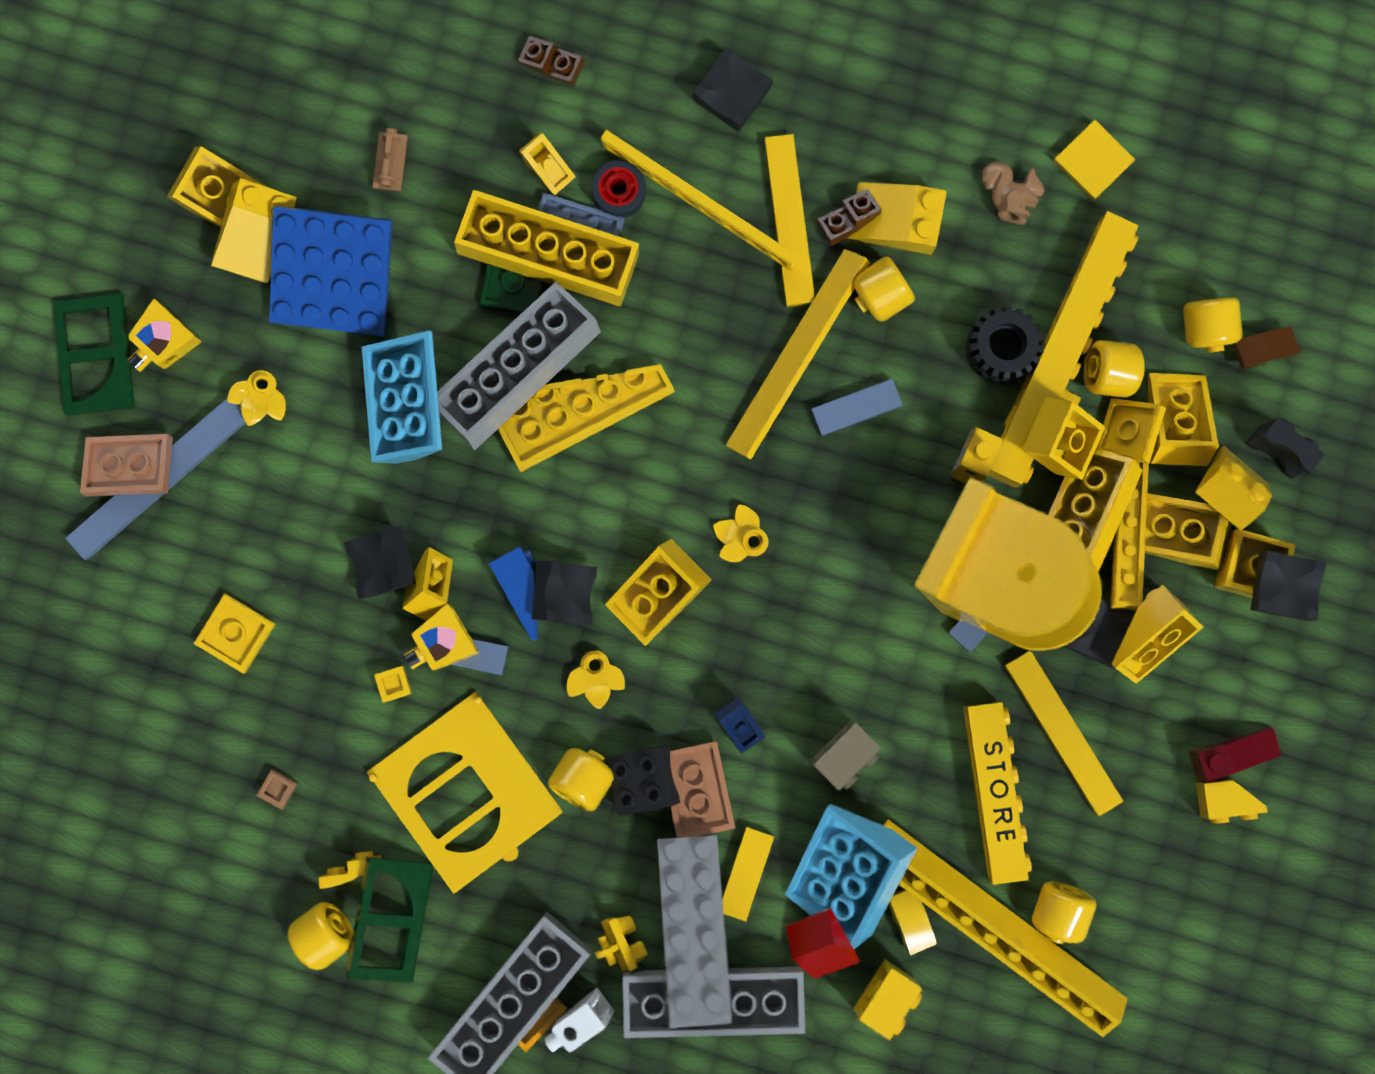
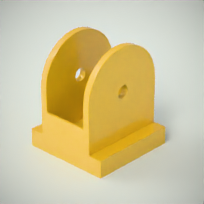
(1012, 572)

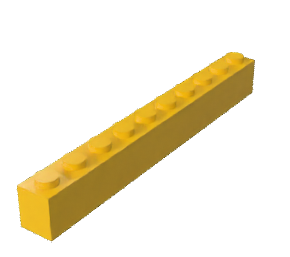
(1066, 341)
(1011, 939)

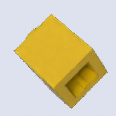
(1226, 799)

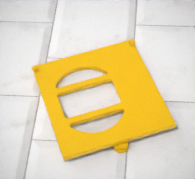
(485, 746)

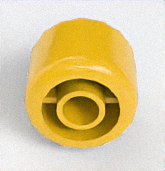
(882, 290)
(1212, 323)
(1113, 368)
(581, 778)
(1063, 912)
(320, 936)

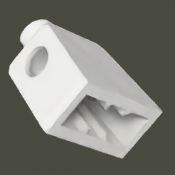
(580, 1022)

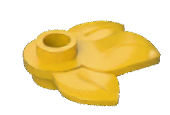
(258, 402)
(738, 532)
(595, 683)

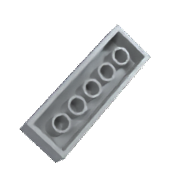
(516, 365)
(694, 932)
(760, 999)
(512, 1000)

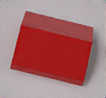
(820, 944)

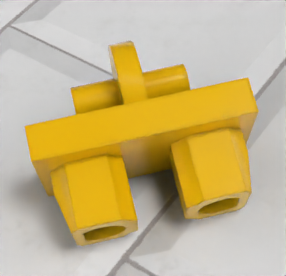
(626, 955)

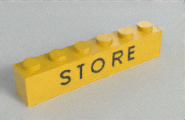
(996, 793)

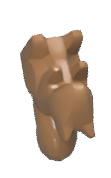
(1012, 197)

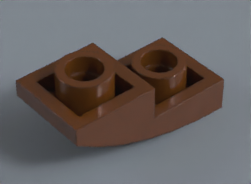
(550, 61)
(850, 218)
(1266, 347)

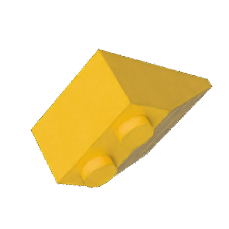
(206, 185)
(908, 217)
(247, 230)
(1188, 423)
(1234, 489)
(1186, 531)
(658, 591)
(1154, 634)

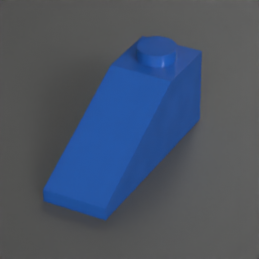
(518, 581)

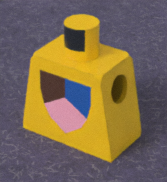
(160, 338)
(441, 641)

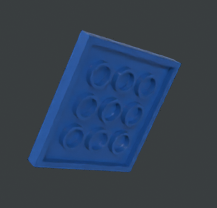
(330, 270)

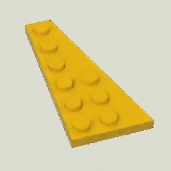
(578, 409)

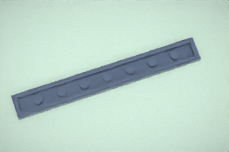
(185, 456)

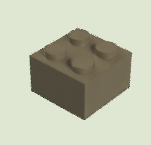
(846, 756)

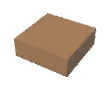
(277, 789)

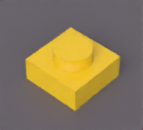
(393, 684)

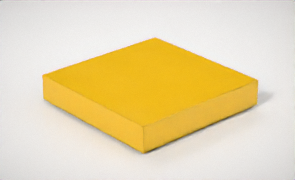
(1093, 160)
(1131, 429)
(234, 633)

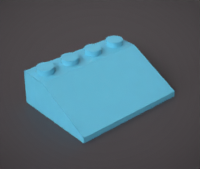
(402, 398)
(851, 870)

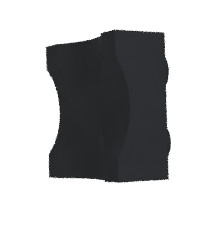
(732, 89)
(1286, 447)
(381, 562)
(1287, 586)
(563, 592)
(1104, 635)
(643, 780)

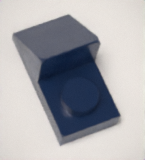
(739, 725)

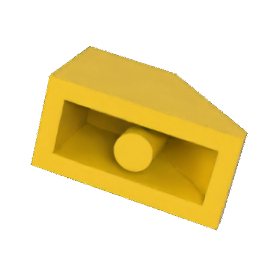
(431, 585)

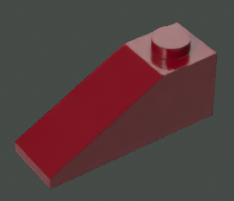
(1234, 754)

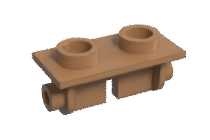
(390, 160)

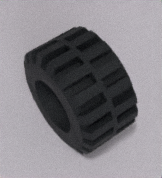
(1025, 334)

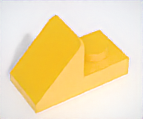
(546, 163)

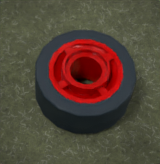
(617, 173)

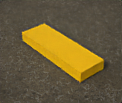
(746, 873)

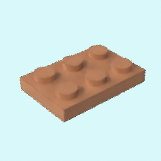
(126, 465)
(701, 790)

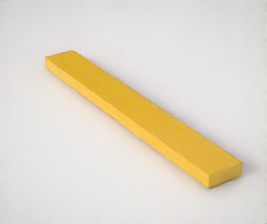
(699, 201)
(797, 354)

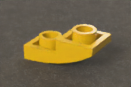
(338, 875)
(912, 921)

